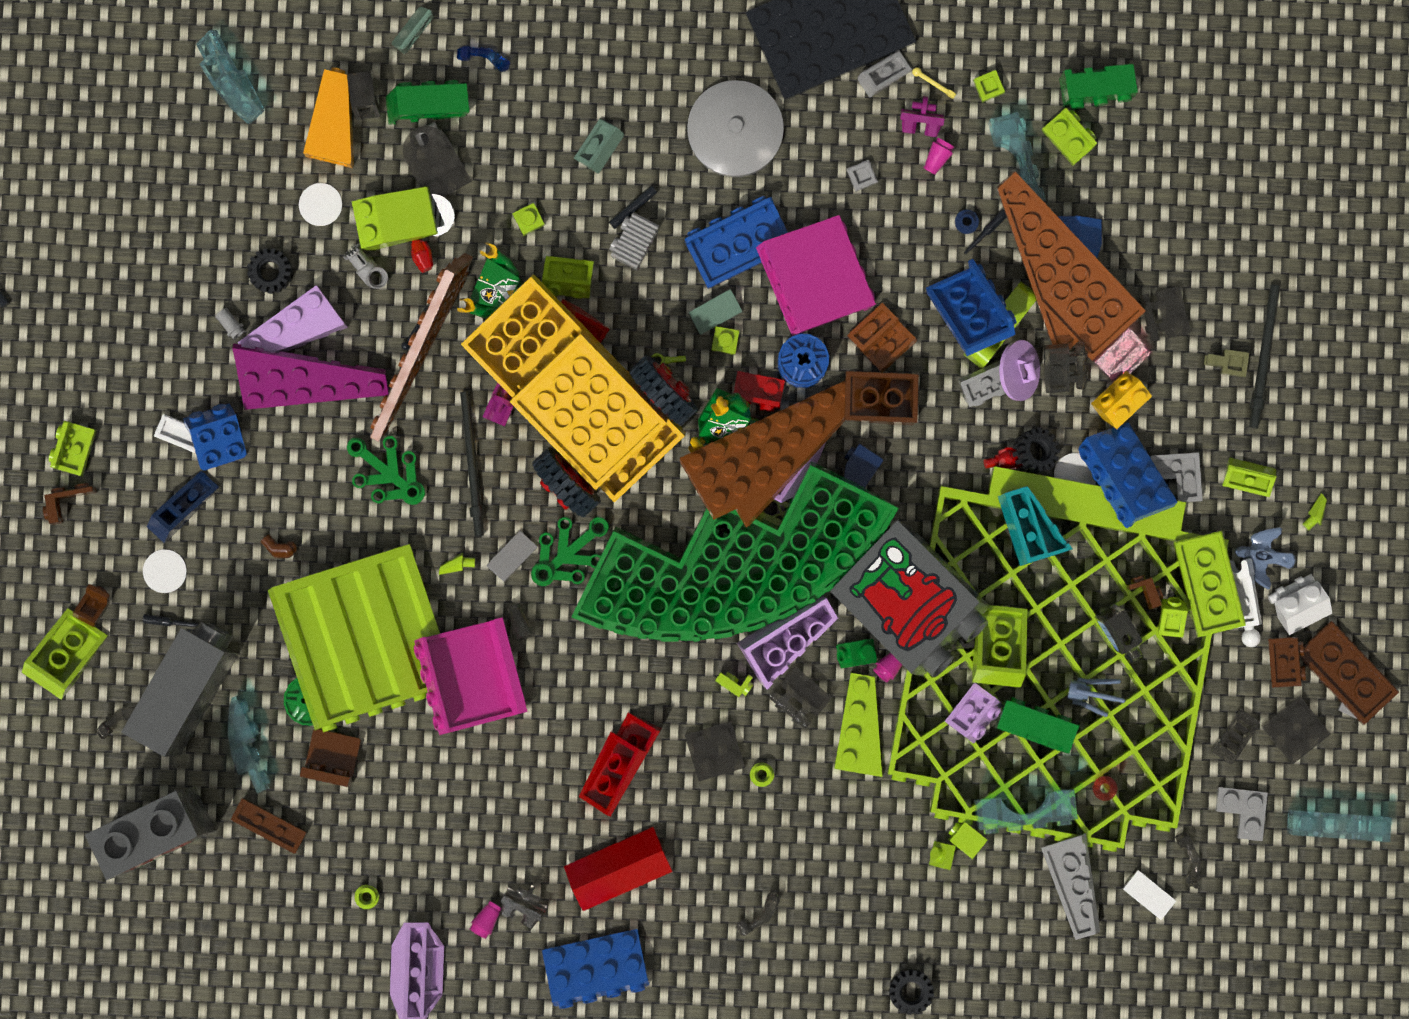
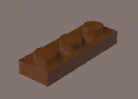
(268, 825)

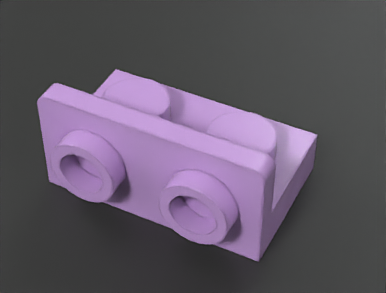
(974, 713)

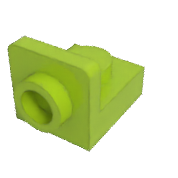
(1172, 617)
(729, 682)

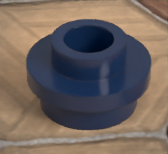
(966, 229)

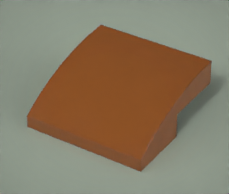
(882, 338)

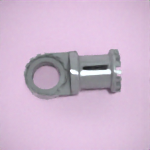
(365, 266)

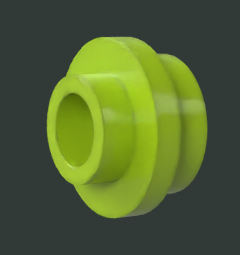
(761, 782)
(359, 896)

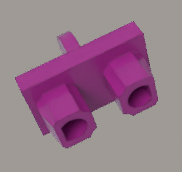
(911, 117)
(499, 406)

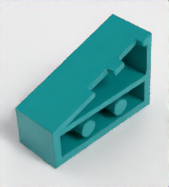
(1030, 527)

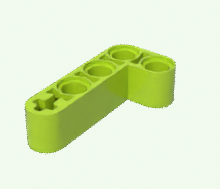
(1019, 303)

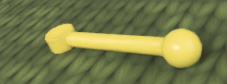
(917, 72)

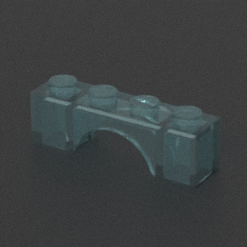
(1008, 133)
(1057, 807)
(1339, 825)

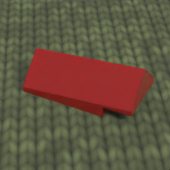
(618, 763)
(617, 869)

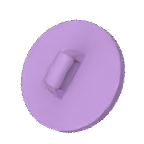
(1019, 370)

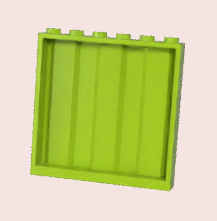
(356, 635)

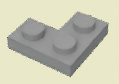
(1185, 471)
(1249, 806)

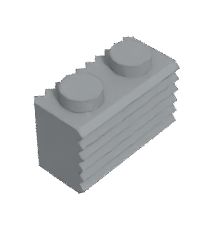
(634, 241)

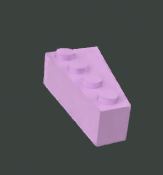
(297, 324)
(781, 642)

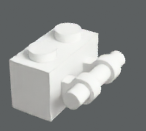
(1300, 603)

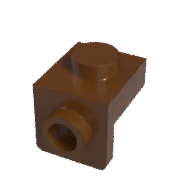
(1152, 594)
(92, 605)

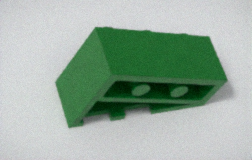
(1098, 86)
(427, 101)
(1037, 725)

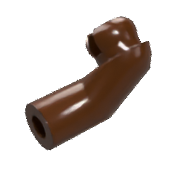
(279, 550)

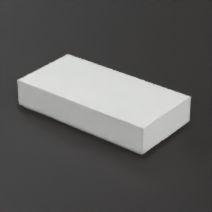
(174, 432)
(1149, 894)

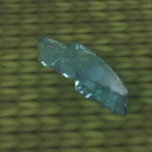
(229, 82)
(242, 734)

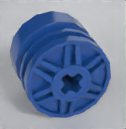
(807, 374)

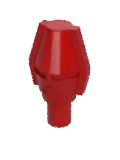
(421, 255)
(1003, 459)

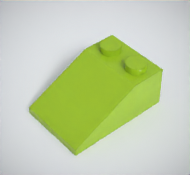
(394, 218)
(1001, 648)
(63, 654)

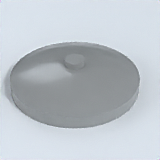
(735, 128)

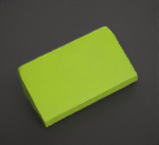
(1249, 477)

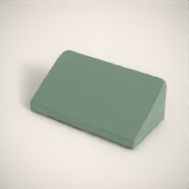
(413, 29)
(599, 146)
(715, 312)

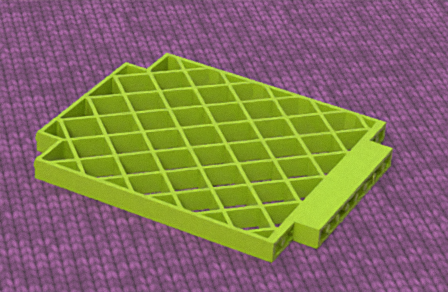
(1085, 506)

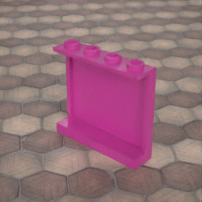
(815, 275)
(470, 676)

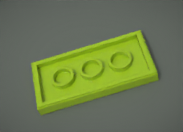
(1209, 584)

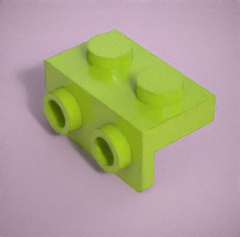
(72, 448)

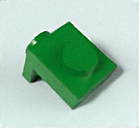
(856, 653)

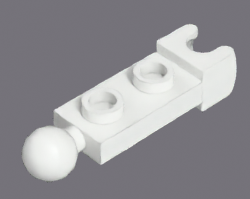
(1249, 602)

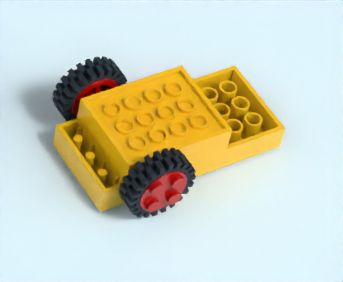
(579, 397)

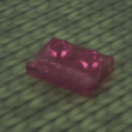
(1122, 355)

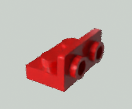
(760, 390)

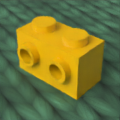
(1121, 399)

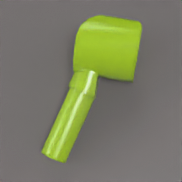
(667, 360)

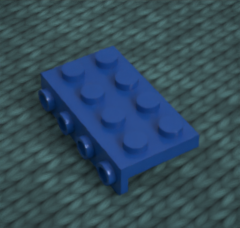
(731, 243)
(972, 309)
(1126, 474)
(595, 968)

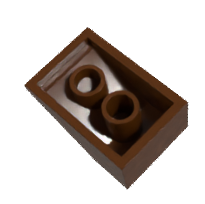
(881, 398)

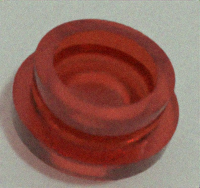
(1112, 788)

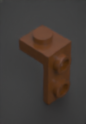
(52, 510)

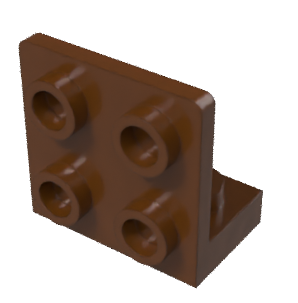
(331, 758)

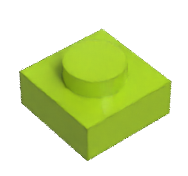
(989, 86)
(528, 219)
(725, 340)
(942, 855)

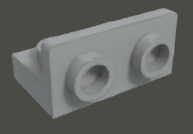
(981, 385)

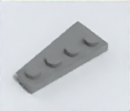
(1073, 879)

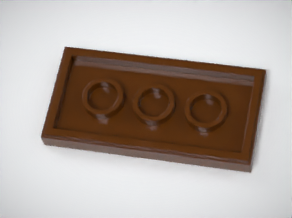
(1347, 673)

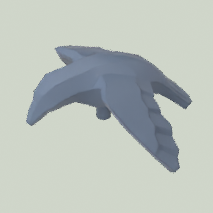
(1263, 554)

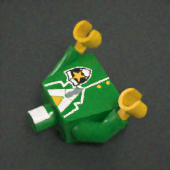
(495, 284)
(721, 417)

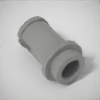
(230, 323)

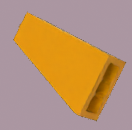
(331, 124)

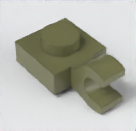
(1231, 363)

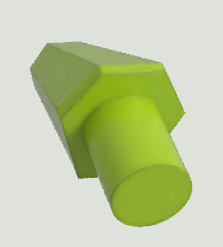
(1316, 513)
(456, 564)

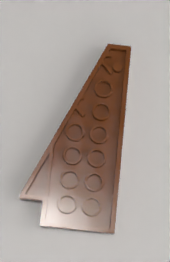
(1069, 283)
(441, 301)
(761, 459)

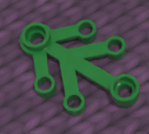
(389, 473)
(566, 554)

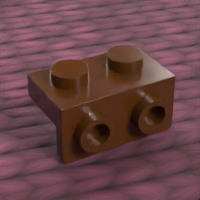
(1285, 662)

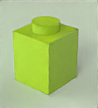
(966, 839)

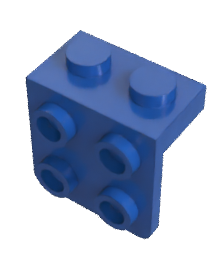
(215, 436)

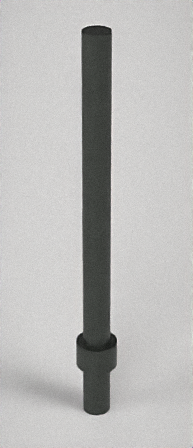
(1257, 402)
(476, 510)

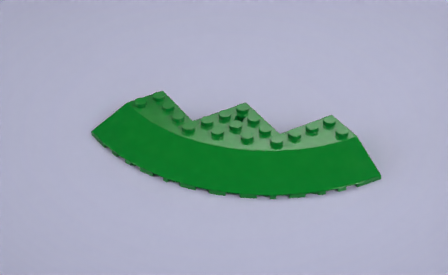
(737, 576)

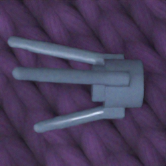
(1079, 691)

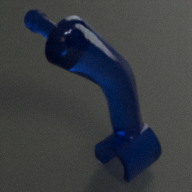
(464, 54)

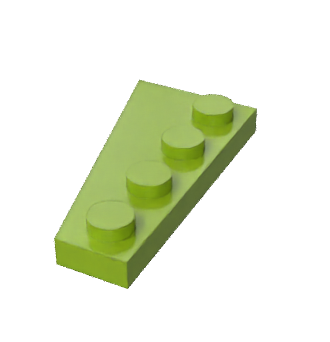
(859, 732)

